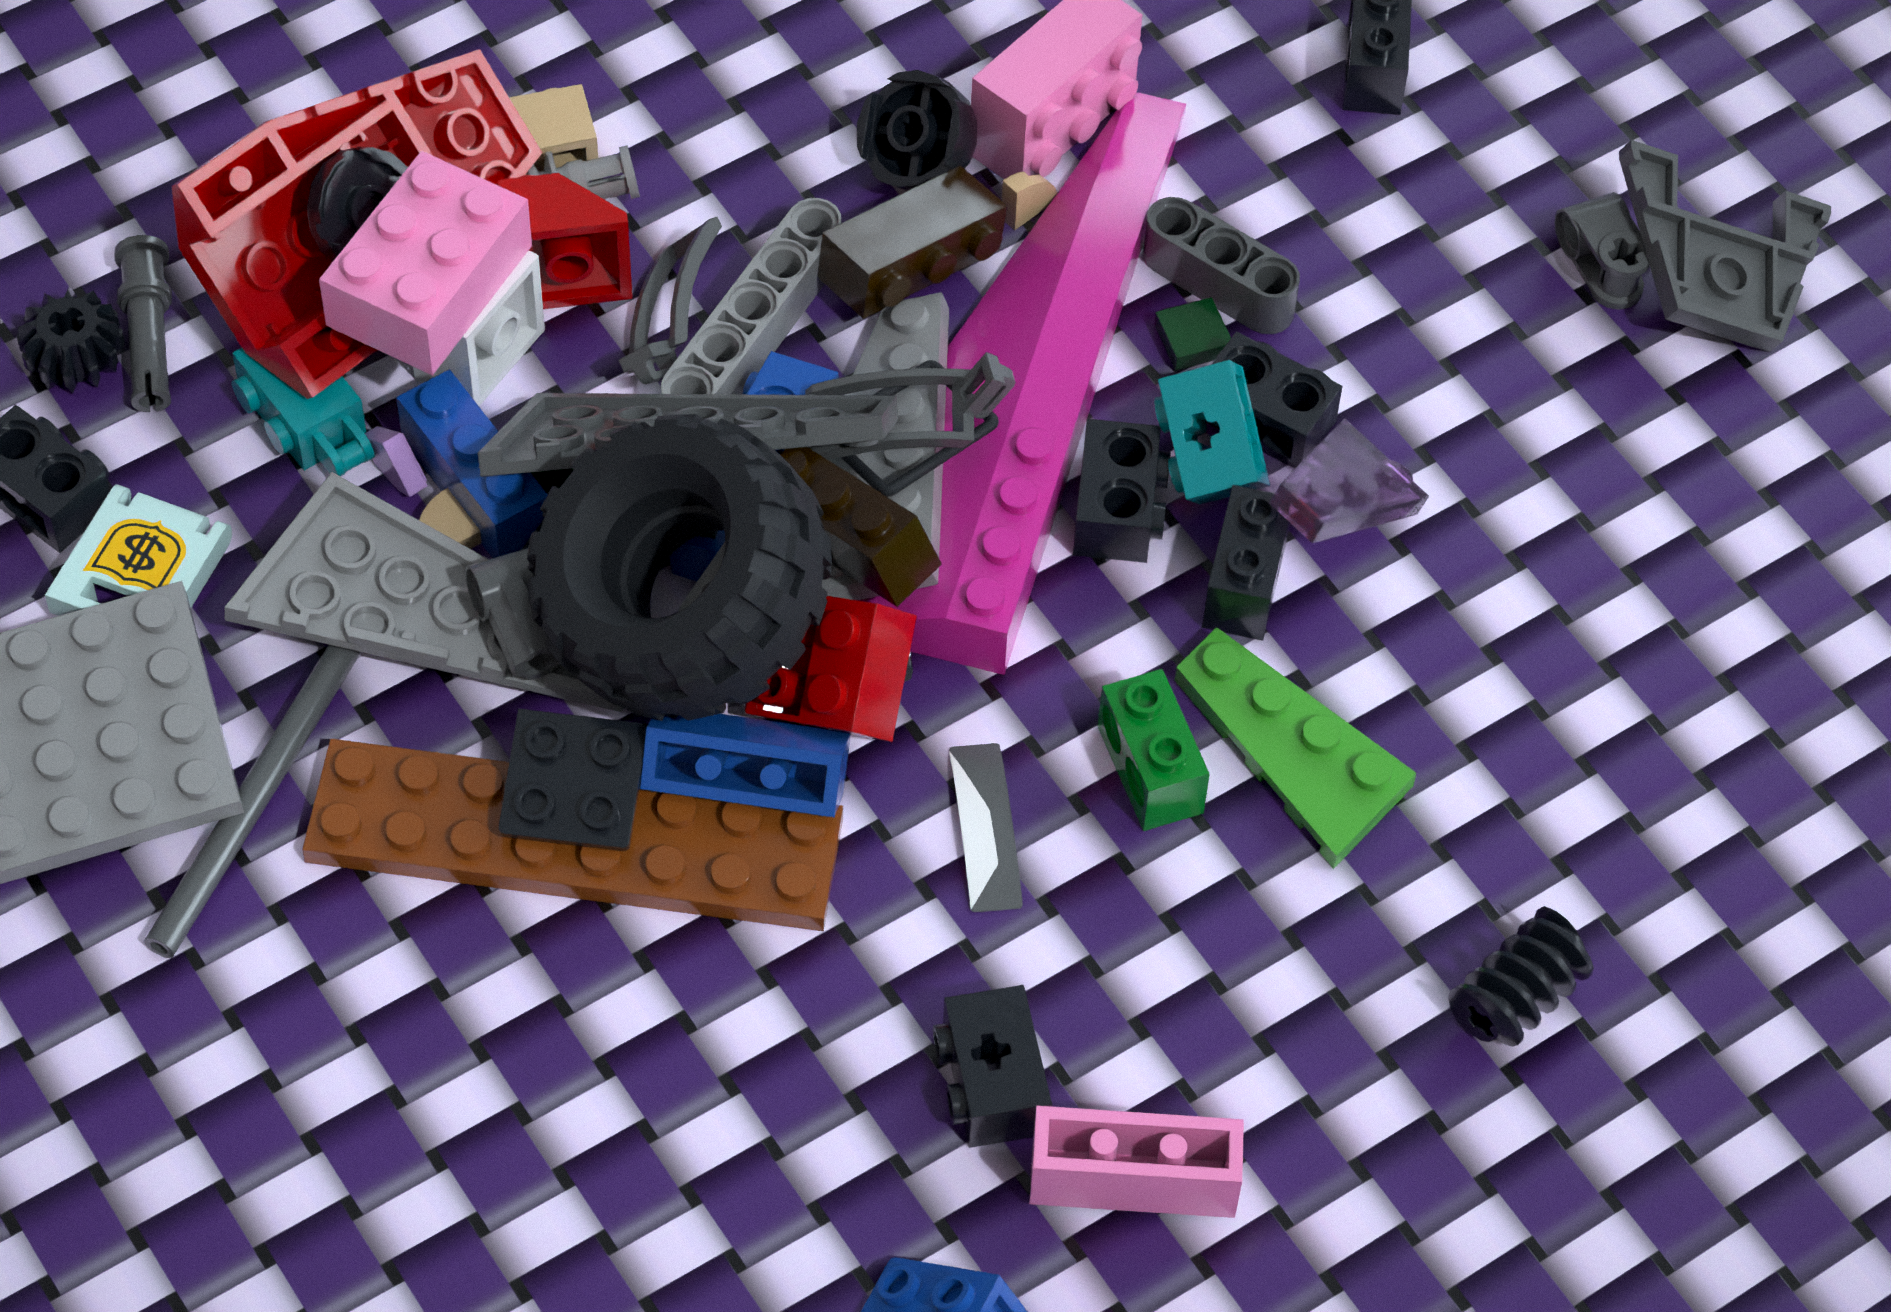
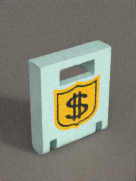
(138, 549)

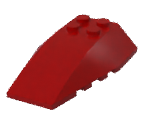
(247, 207)

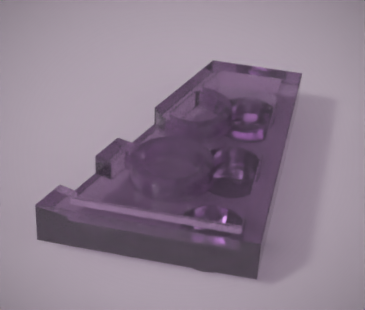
(1346, 488)

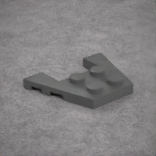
(1716, 272)

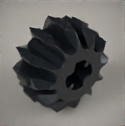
(70, 340)

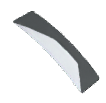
(986, 827)

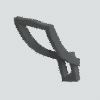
(644, 355)
(964, 406)

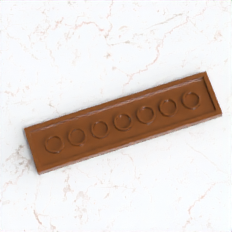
(686, 853)

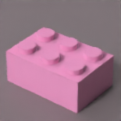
(1055, 85)
(426, 262)

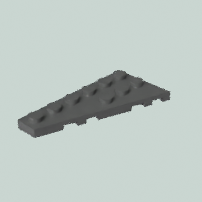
(560, 426)

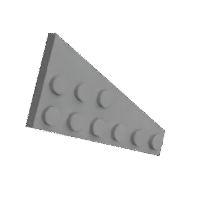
(903, 340)
(382, 586)

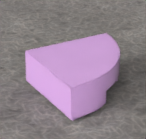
(396, 460)

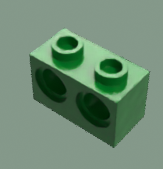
(1153, 749)

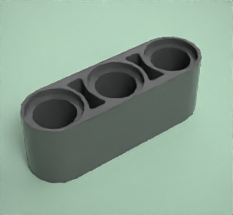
(1221, 263)

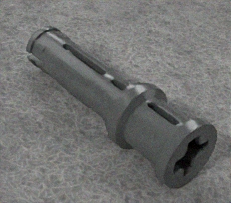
(144, 301)

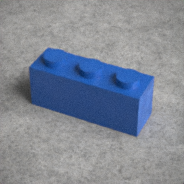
(445, 437)
(747, 762)

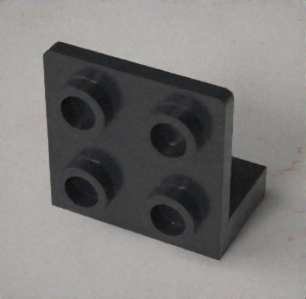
(573, 780)

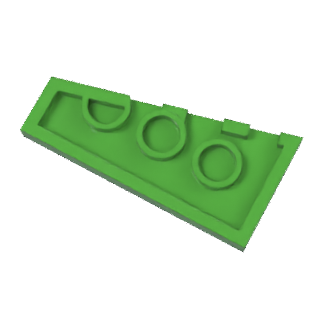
(1310, 756)

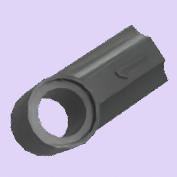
(501, 596)

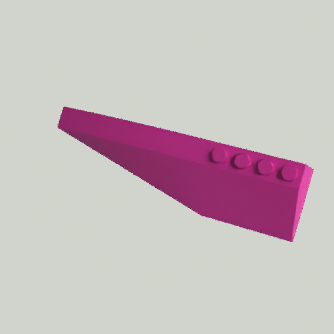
(1053, 327)

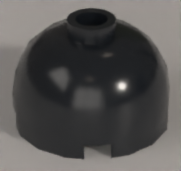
(916, 129)

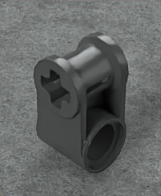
(1604, 249)

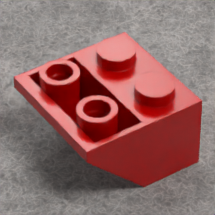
(848, 673)

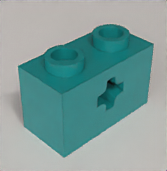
(1222, 398)

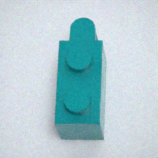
(312, 429)

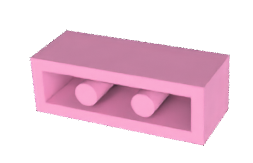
(1136, 1161)

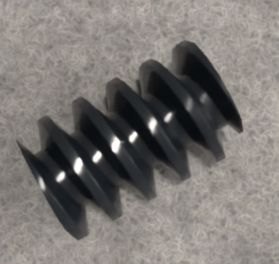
(1522, 979)

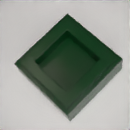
(1192, 333)

